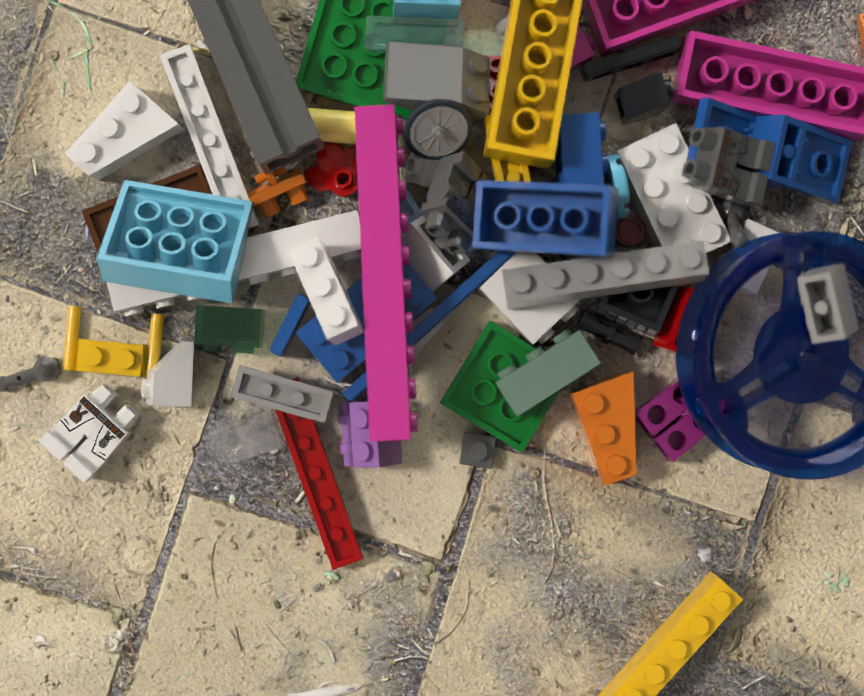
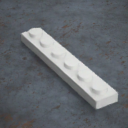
(205, 125)

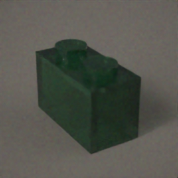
(229, 327)

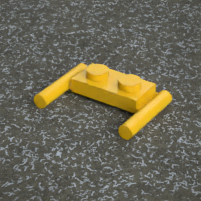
(110, 356)

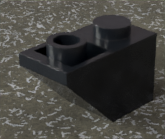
(643, 98)

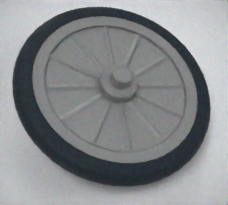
(438, 129)

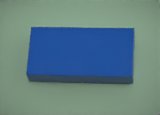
(290, 325)

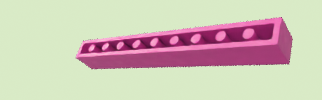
(383, 273)

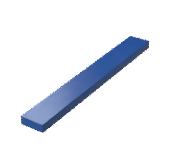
(441, 312)

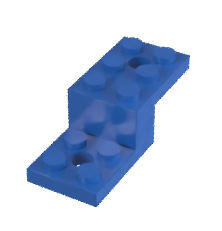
(795, 150)

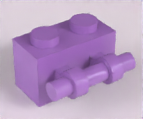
(356, 445)

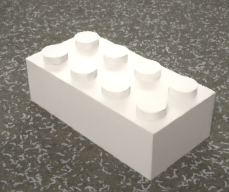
(663, 196)

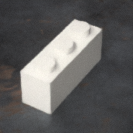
(326, 291)

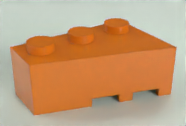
(608, 425)

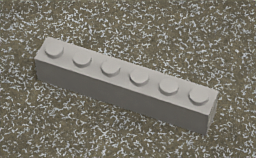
(605, 275)

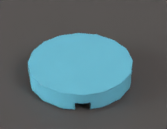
(617, 178)

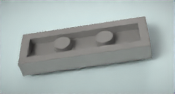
(282, 394)

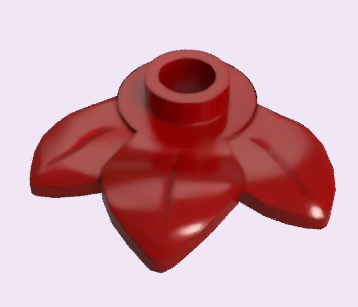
(334, 165)

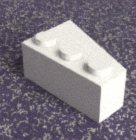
(121, 133)

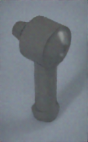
(730, 215)
(44, 370)

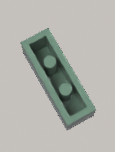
(546, 371)

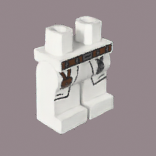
(97, 422)

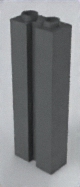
(258, 81)

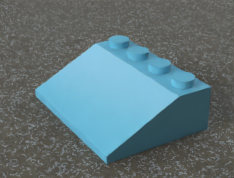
(175, 241)

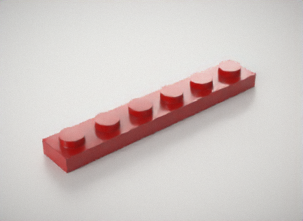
(320, 489)

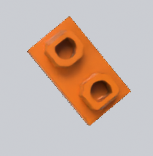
(264, 195)

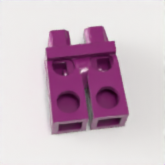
(662, 410)

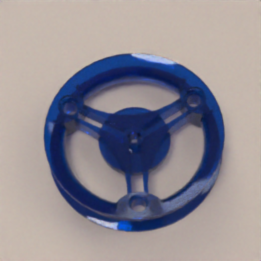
(775, 356)

